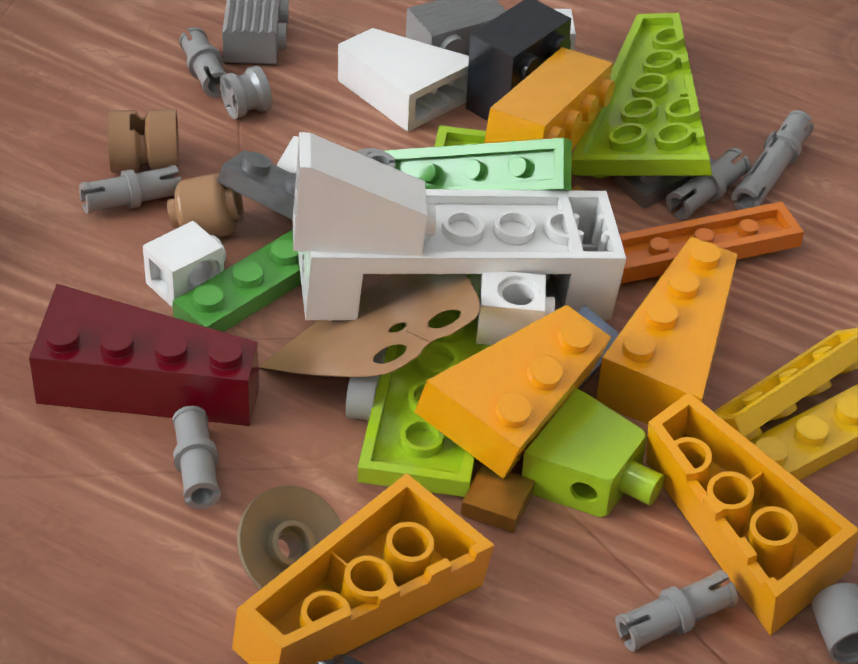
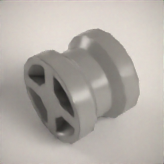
(245, 92)

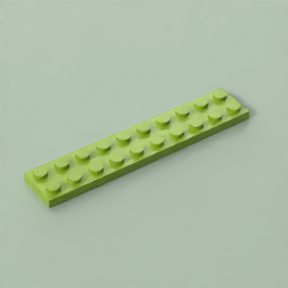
(397, 437)

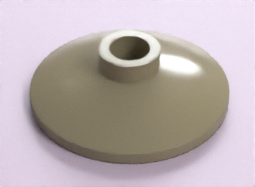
(283, 514)

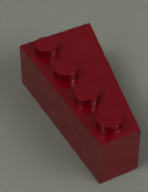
(139, 361)

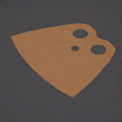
(350, 346)

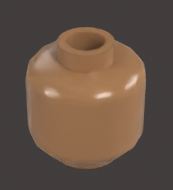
(207, 204)

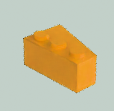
(513, 388)

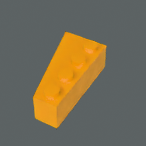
(553, 100)
(671, 335)
(749, 512)
(364, 580)

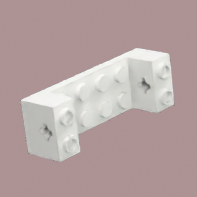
(489, 231)

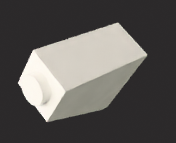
(403, 76)
(356, 203)

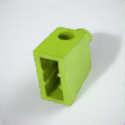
(590, 458)

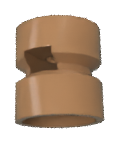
(143, 140)

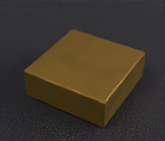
(497, 499)

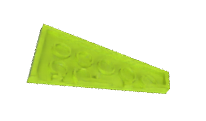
(654, 109)

